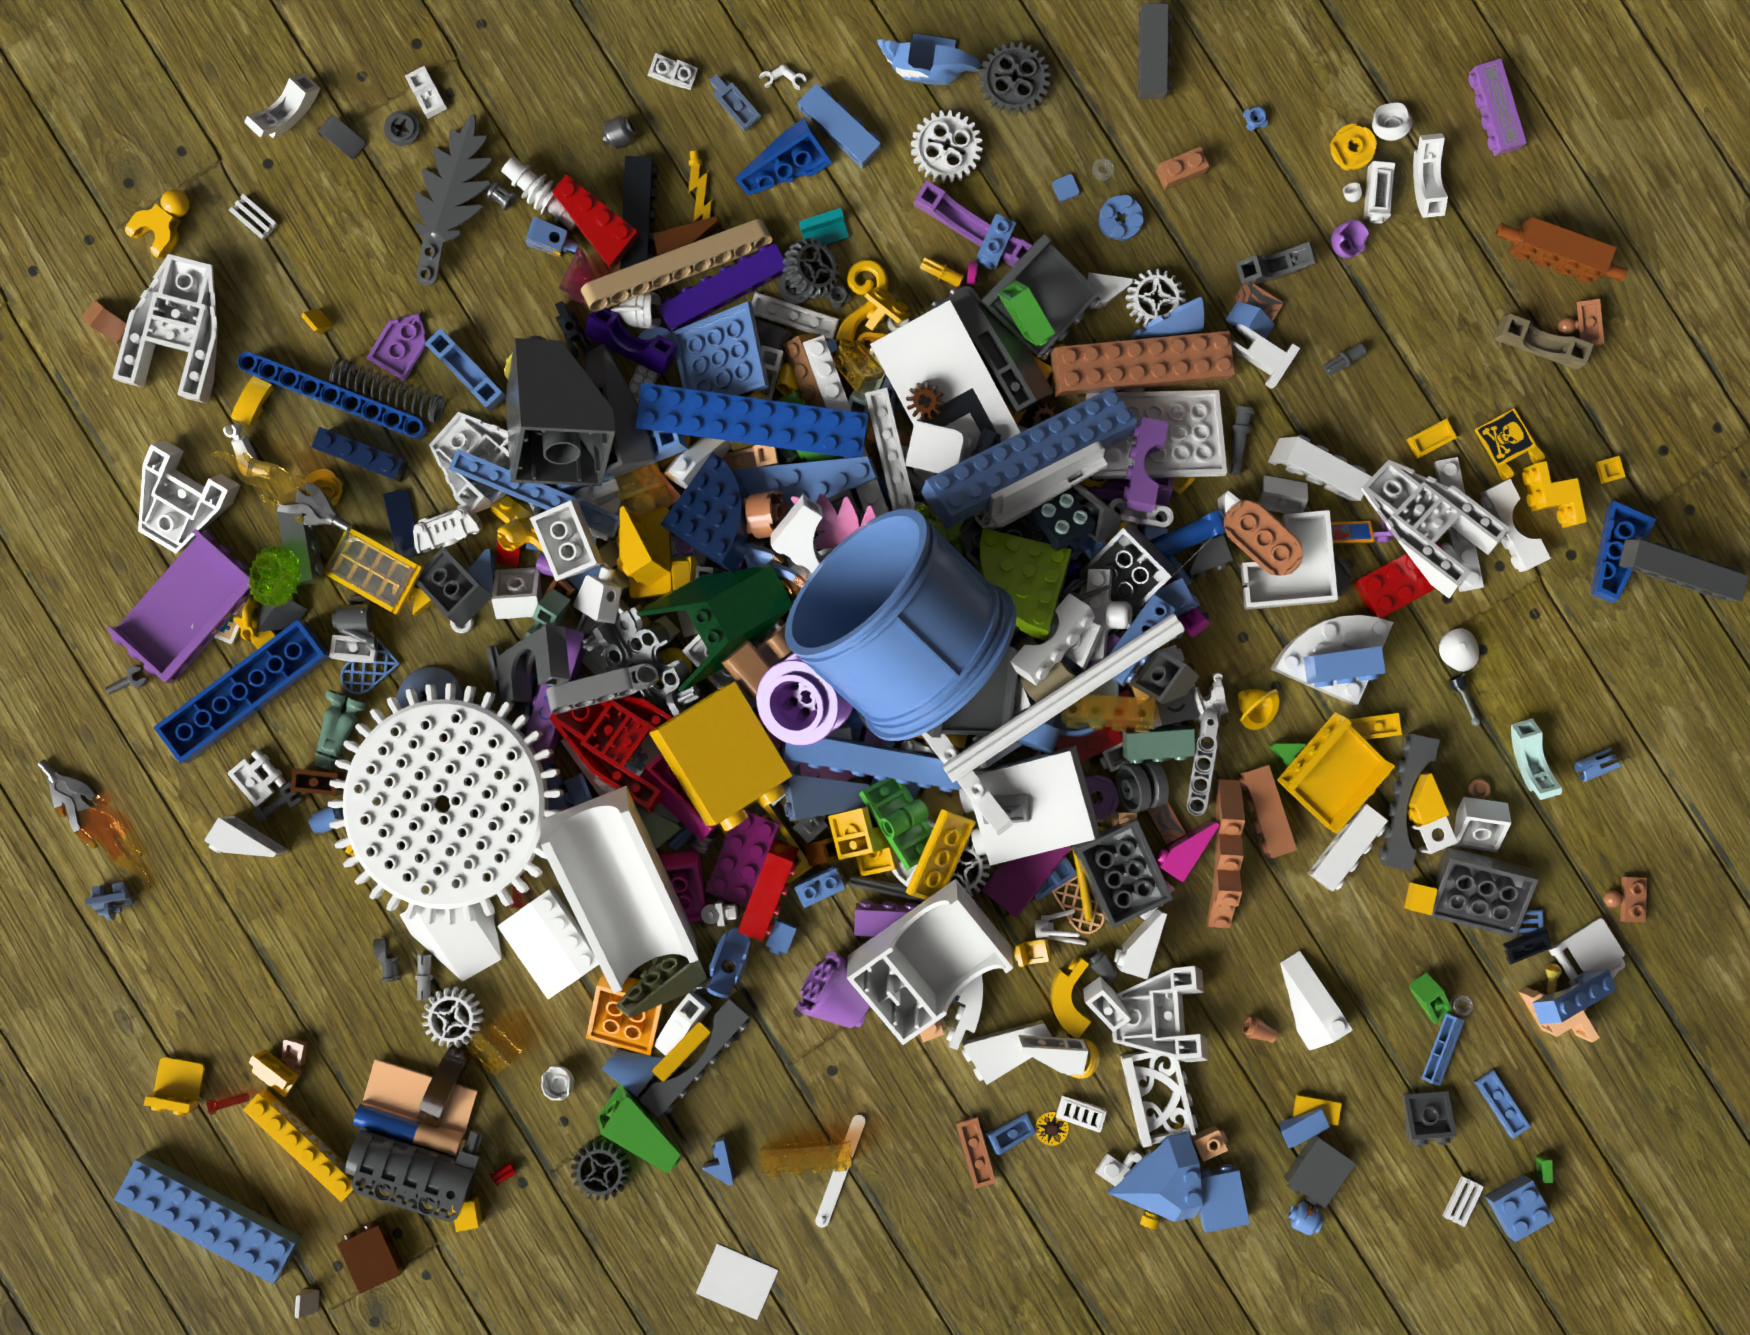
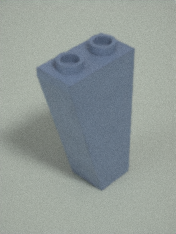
(818, 796)

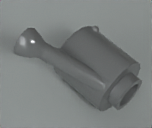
(356, 620)

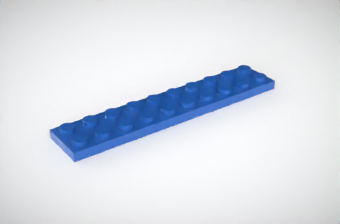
(751, 420)

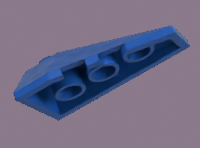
(790, 156)

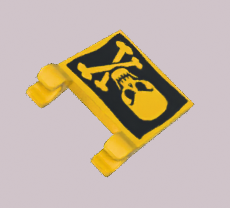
(1507, 439)

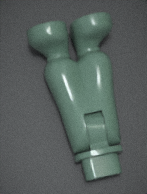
(336, 727)

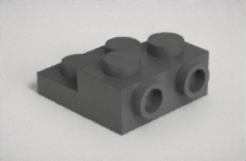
(1429, 1118)

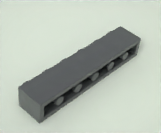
(1683, 570)

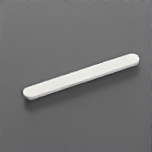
(837, 1178)

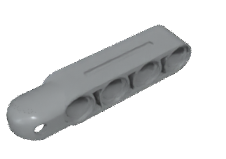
(601, 688)
(1209, 728)

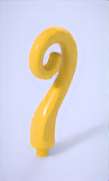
(849, 326)

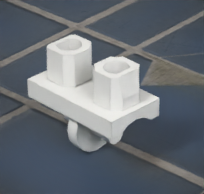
(719, 912)

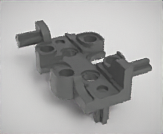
(620, 639)

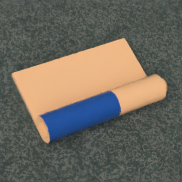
(393, 1108)

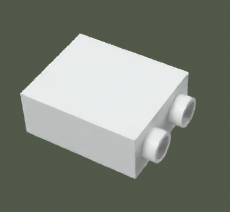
(1057, 806)

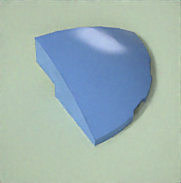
(1182, 321)

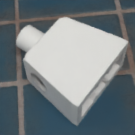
(599, 596)

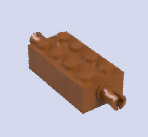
(1561, 250)

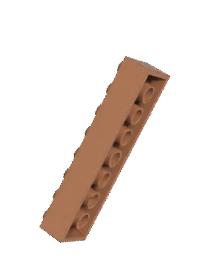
(1142, 363)

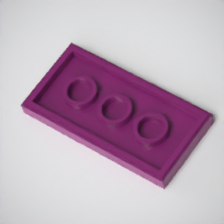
(1020, 879)

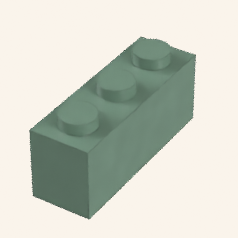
(1159, 744)

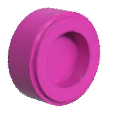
(972, 273)

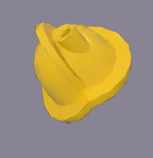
(1257, 707)

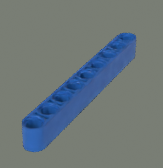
(323, 391)

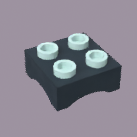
(1062, 520)

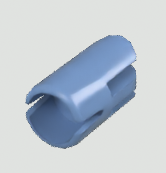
(1593, 767)

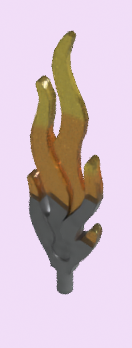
(82, 816)

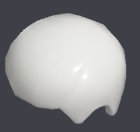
(557, 1083)

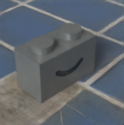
(1175, 711)

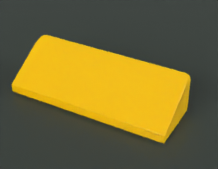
(681, 1051)

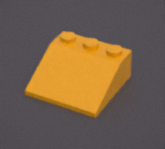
(614, 1027)

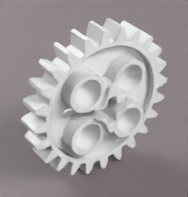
(954, 128)

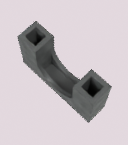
(514, 665)

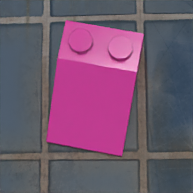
(1183, 853)
(688, 881)

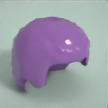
(1349, 238)

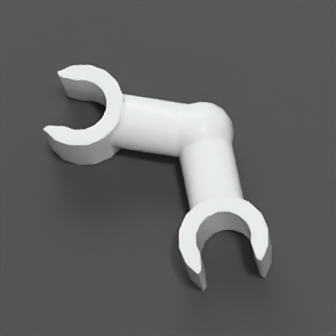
(778, 72)

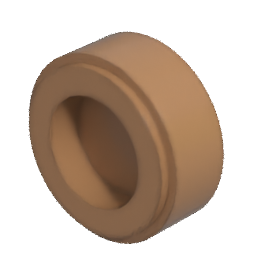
(1478, 788)

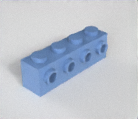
(1150, 615)

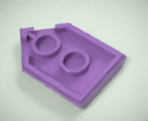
(399, 346)

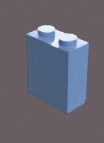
(1222, 1199)

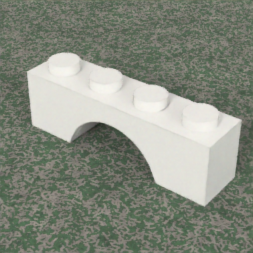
(1524, 551)
(1036, 661)

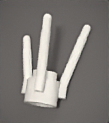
(1045, 929)

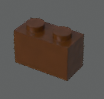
(315, 781)

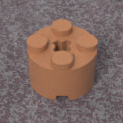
(764, 512)

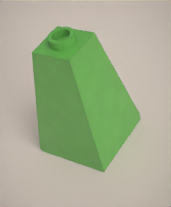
(635, 1129)

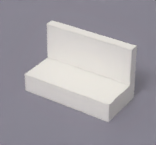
(1283, 495)

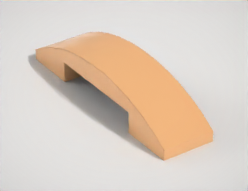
(752, 457)

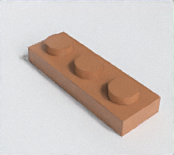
(975, 1152)

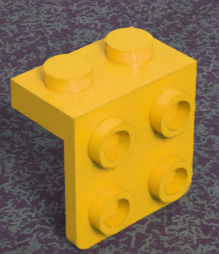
(176, 1086)

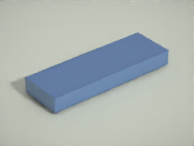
(1502, 1104)

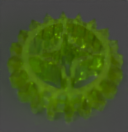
(274, 576)

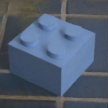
(1519, 1208)

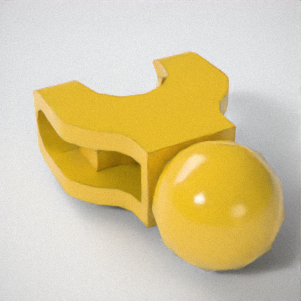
(162, 221)

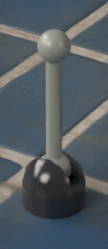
(1459, 684)

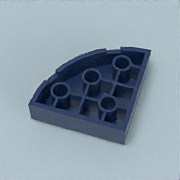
(712, 514)

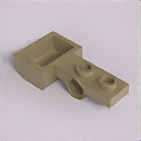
(1057, 677)

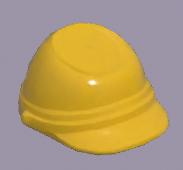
(327, 482)

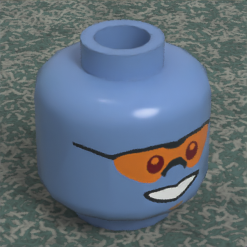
(1306, 1218)

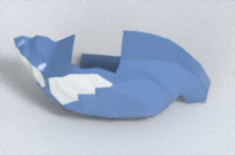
(930, 59)

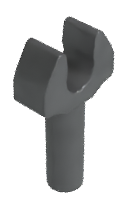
(129, 680)

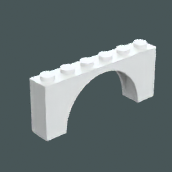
(796, 534)

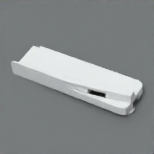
(1046, 483)

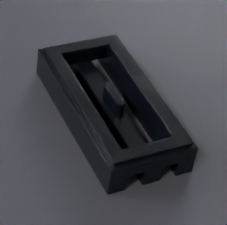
(1527, 942)

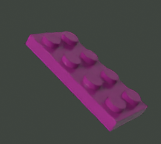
(742, 859)

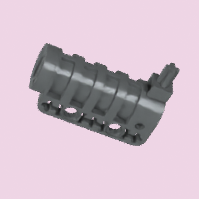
(414, 1173)

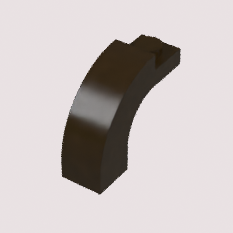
(442, 1085)

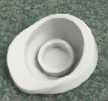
(1391, 121)
(1459, 649)

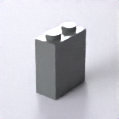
(1318, 1171)

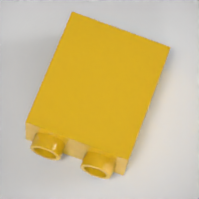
(722, 757)

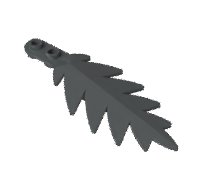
(447, 195)

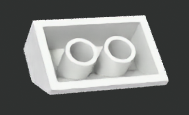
(566, 540)

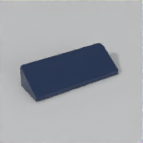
(401, 522)

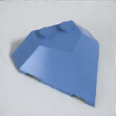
(1165, 1180)

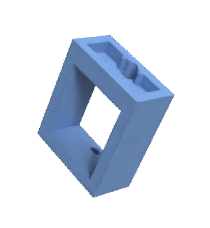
(812, 891)

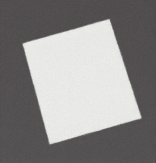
(737, 1281)

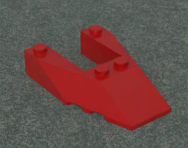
(608, 738)

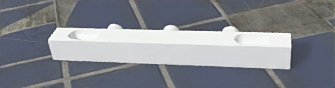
(972, 786)

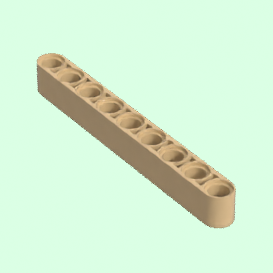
(675, 265)

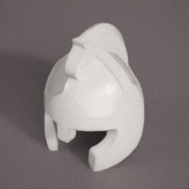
(637, 311)

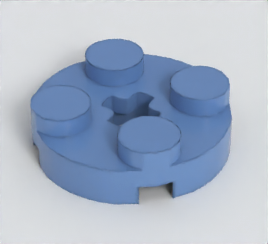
(1123, 205)

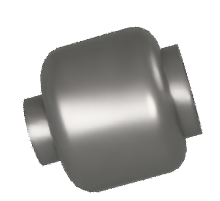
(618, 132)

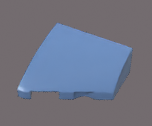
(631, 1069)

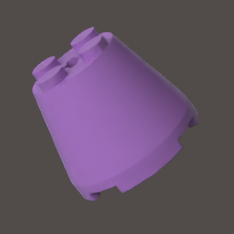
(830, 994)

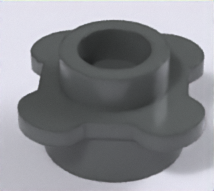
(844, 296)

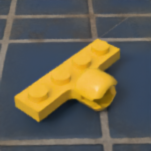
(518, 525)

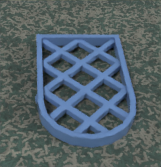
(363, 672)

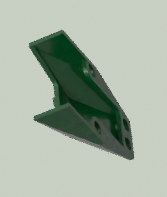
(726, 611)

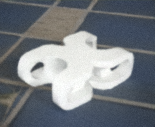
(1143, 518)

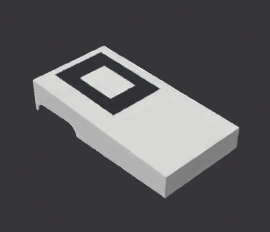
(941, 352)

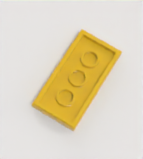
(940, 854)

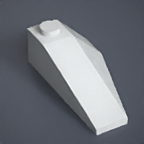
(689, 462)
(1313, 1008)

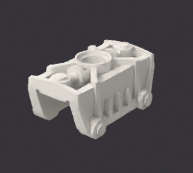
(445, 529)

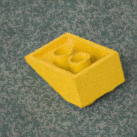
(638, 551)

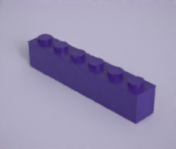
(722, 288)

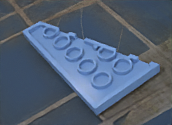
(809, 478)

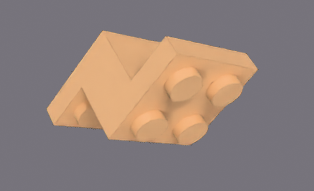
(1580, 1024)

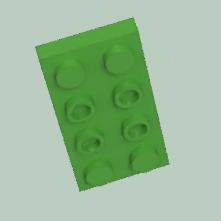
(899, 818)

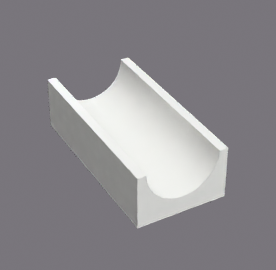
(616, 885)

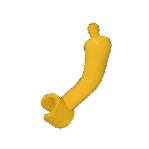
(248, 609)

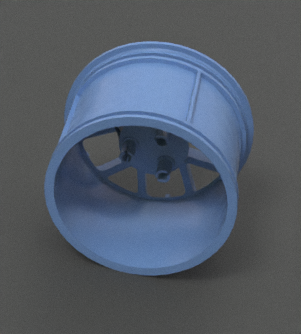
(901, 625)

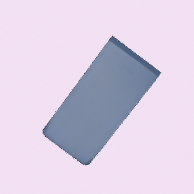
(1303, 1127)
(1010, 1134)

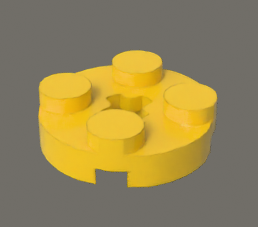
(1357, 135)

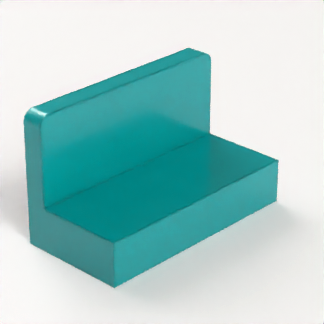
(826, 227)

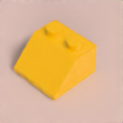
(1425, 801)

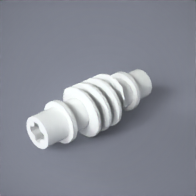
(536, 191)

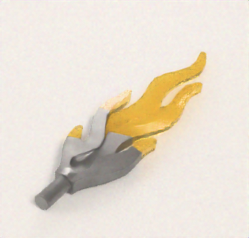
(290, 497)

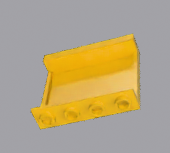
(1335, 773)

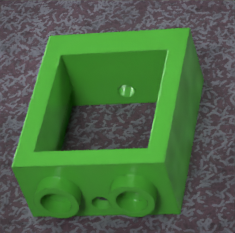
(1026, 313)

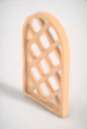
(1070, 918)

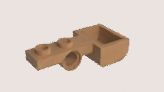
(750, 663)

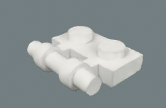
(252, 783)

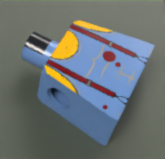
(542, 232)

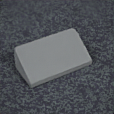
(1014, 806)

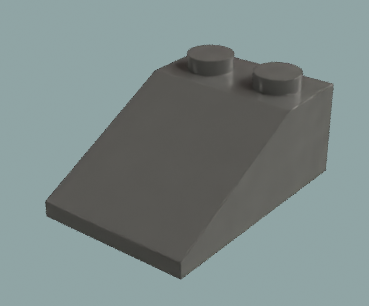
(452, 588)

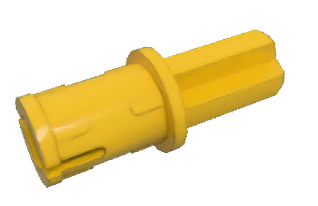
(941, 271)

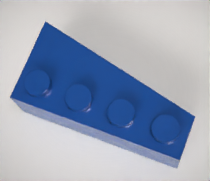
(1619, 525)

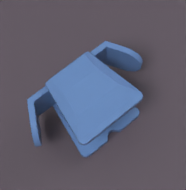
(735, 950)

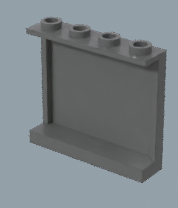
(1056, 287)
(989, 707)

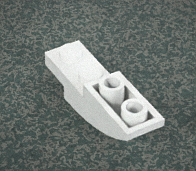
(969, 1014)

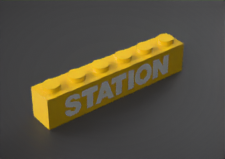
(301, 1143)

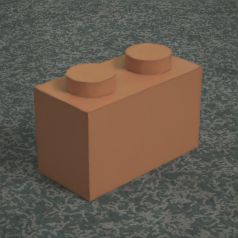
(1182, 168)

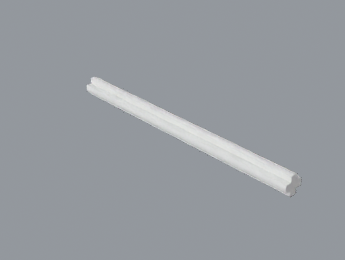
(1063, 697)

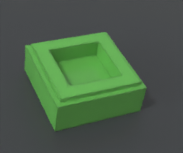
(1544, 1168)

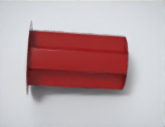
(503, 1174)

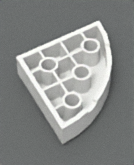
(1333, 636)

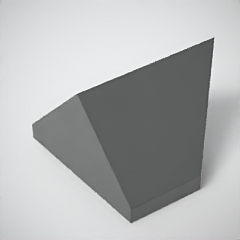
(279, 617)

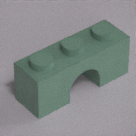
(549, 611)

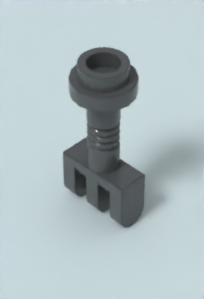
(261, 814)

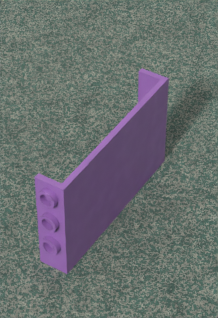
(197, 589)

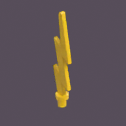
(700, 209)

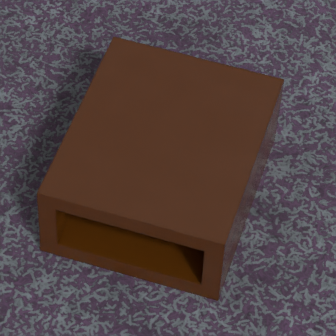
(371, 1256)

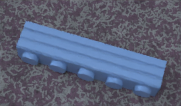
(1442, 1049)

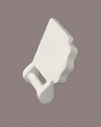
(1592, 949)

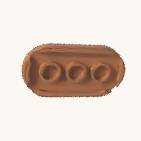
(1263, 538)

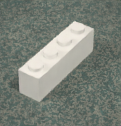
(1347, 848)

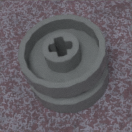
(1142, 785)

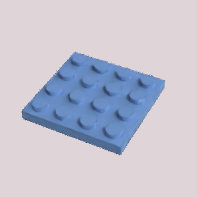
(722, 353)

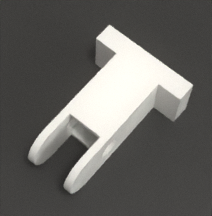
(1265, 355)

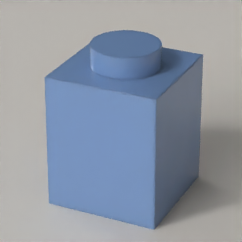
(781, 937)

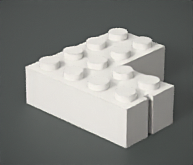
(1314, 578)

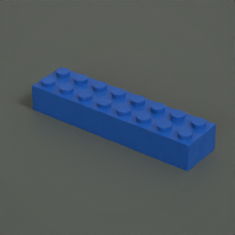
(242, 691)

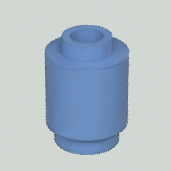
(320, 820)

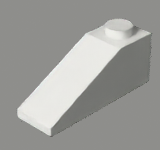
(1061, 1054)

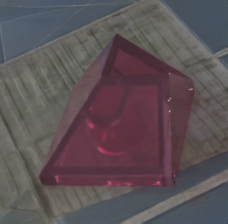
(577, 275)

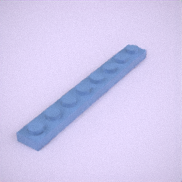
(533, 493)

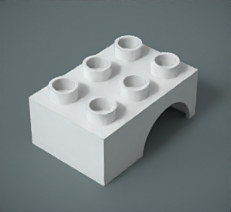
(926, 960)

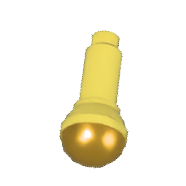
(1553, 973)

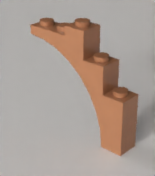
(1228, 853)

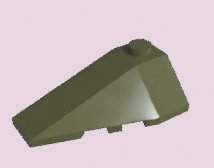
(666, 980)

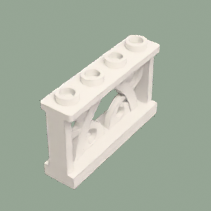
(1145, 1123)

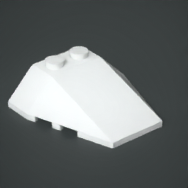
(480, 440)
(461, 946)

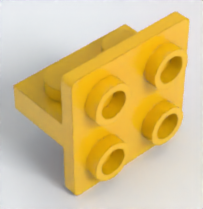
(885, 307)

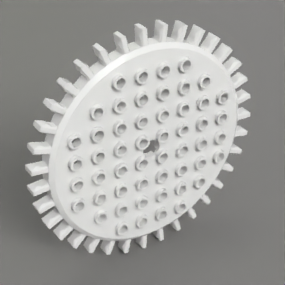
(530, 801)

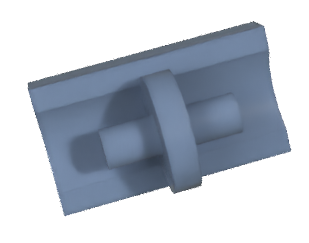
(109, 904)

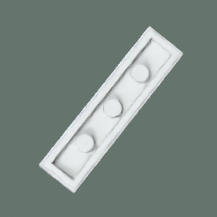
(794, 316)

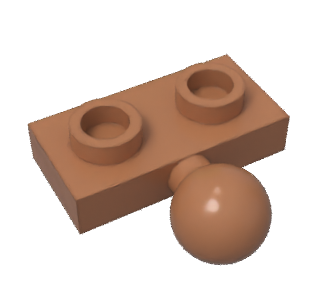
(1588, 322)
(1631, 899)

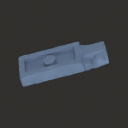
(735, 103)

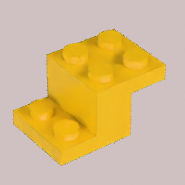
(1546, 495)
(857, 837)

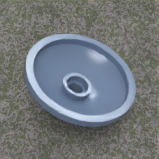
(424, 676)

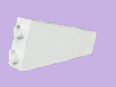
(1000, 1051)

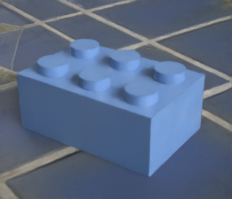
(1344, 666)

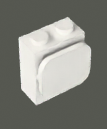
(936, 447)

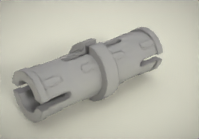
(423, 976)

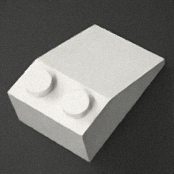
(237, 837)
(1140, 948)

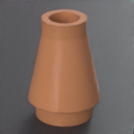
(1256, 1029)

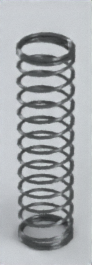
(431, 411)

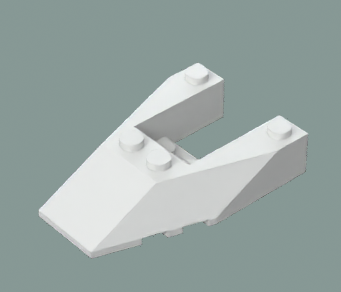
(177, 314)
(1420, 514)

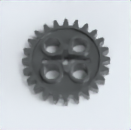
(1010, 98)

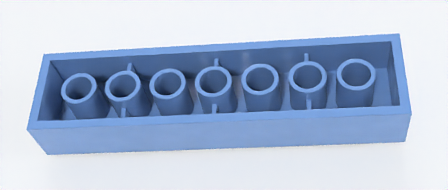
(208, 1218)

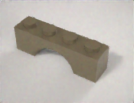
(1524, 336)

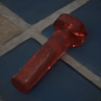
(516, 897)
(213, 1106)

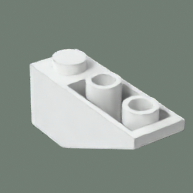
(683, 1019)

